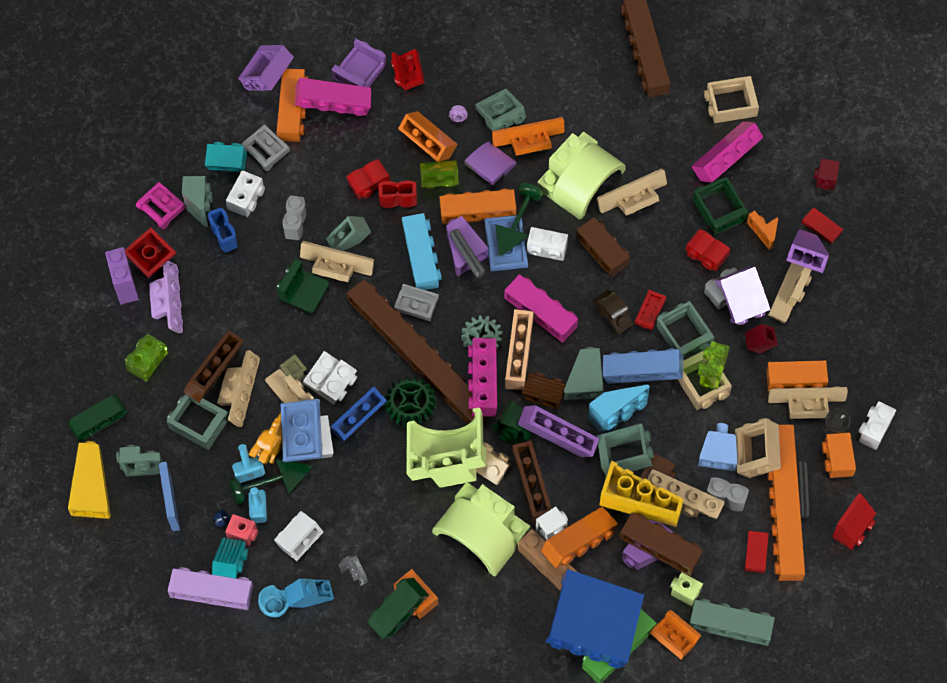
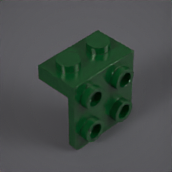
(301, 287)

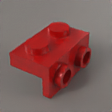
(407, 69)

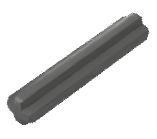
(467, 253)
(803, 489)

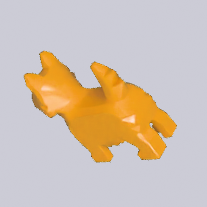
(269, 443)

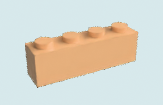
(519, 350)

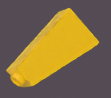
(89, 486)

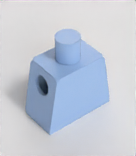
(719, 449)

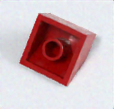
(855, 522)

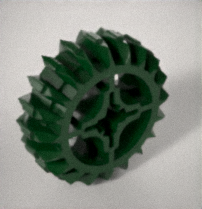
(419, 390)

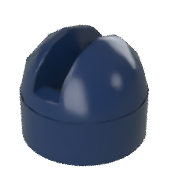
(221, 518)

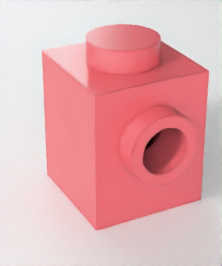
(241, 529)

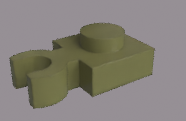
(295, 368)

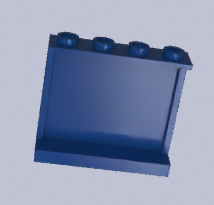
(595, 619)

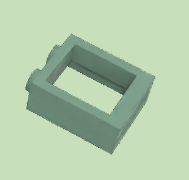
(694, 346)
(213, 430)
(621, 437)

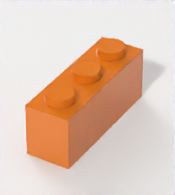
(427, 136)
(797, 374)

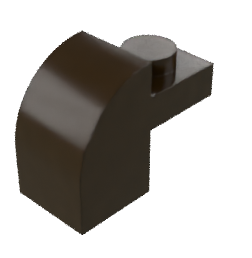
(613, 308)

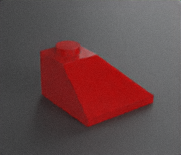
(149, 252)

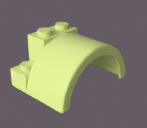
(577, 173)
(446, 455)
(483, 525)

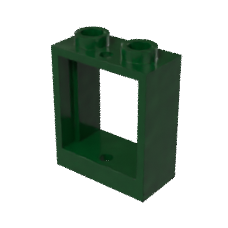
(727, 221)

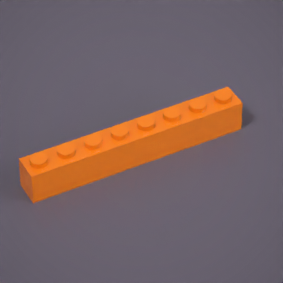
(787, 511)

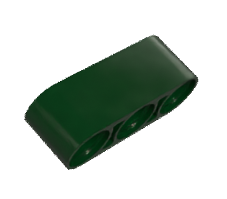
(97, 417)

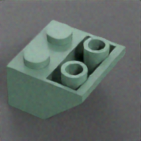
(197, 197)

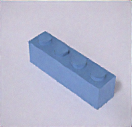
(643, 366)

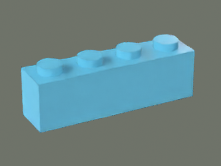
(420, 251)

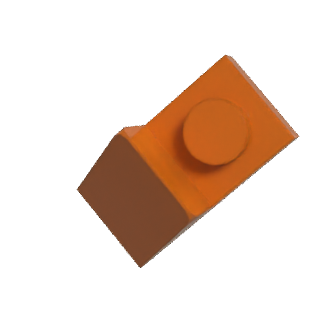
(764, 231)

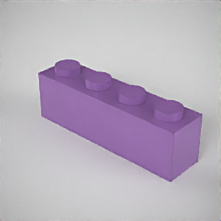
(558, 431)

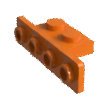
(530, 136)

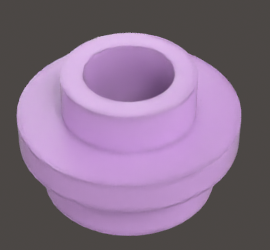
(458, 113)

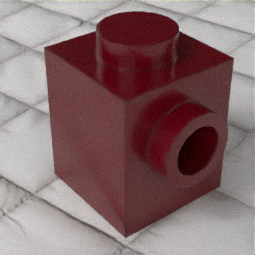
(826, 174)
(761, 338)

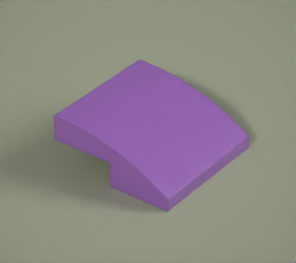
(490, 162)

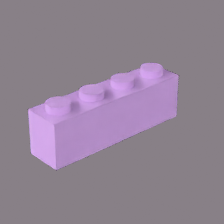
(210, 589)

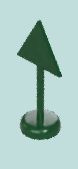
(507, 237)
(290, 472)

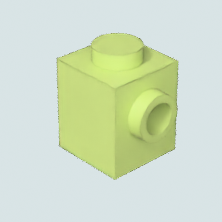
(686, 589)

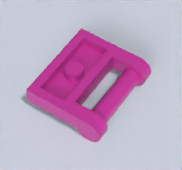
(163, 200)

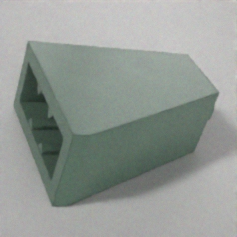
(586, 376)

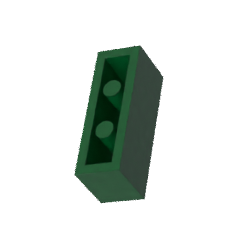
(397, 607)

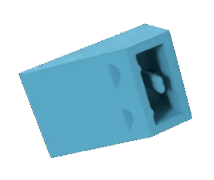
(616, 406)

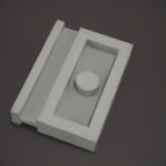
(416, 302)

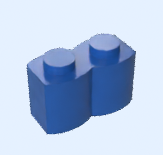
(223, 230)

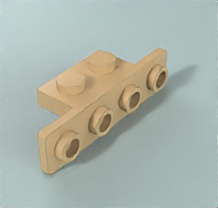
(634, 194)
(334, 262)
(790, 292)
(238, 387)
(287, 388)
(807, 401)
(694, 499)

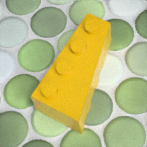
(631, 494)

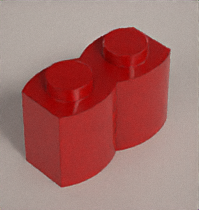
(367, 179)
(394, 194)
(707, 250)

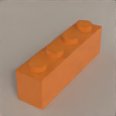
(290, 116)
(477, 205)
(579, 537)

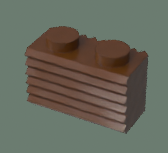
(543, 390)

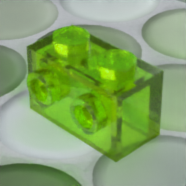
(439, 174)
(146, 357)
(714, 365)

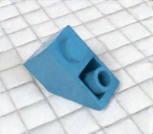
(308, 592)

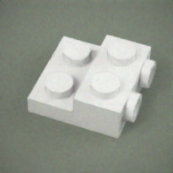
(330, 378)

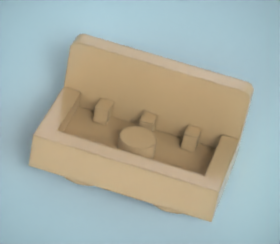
(495, 465)

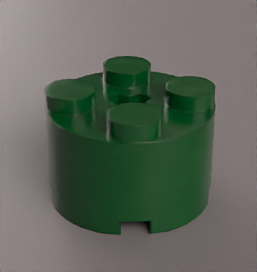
(507, 424)

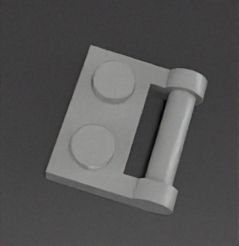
(269, 143)

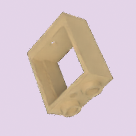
(727, 86)
(707, 399)
(745, 463)

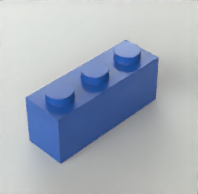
(357, 414)

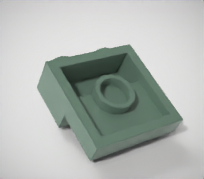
(501, 110)
(138, 464)

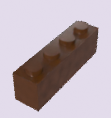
(213, 366)
(531, 480)
(661, 544)

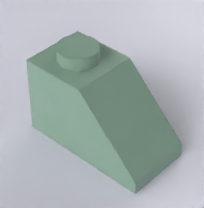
(349, 233)

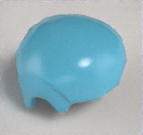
(273, 601)

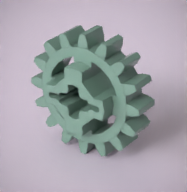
(478, 327)

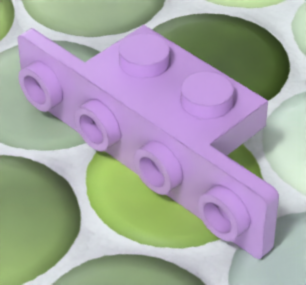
(166, 297)

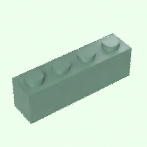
(732, 622)

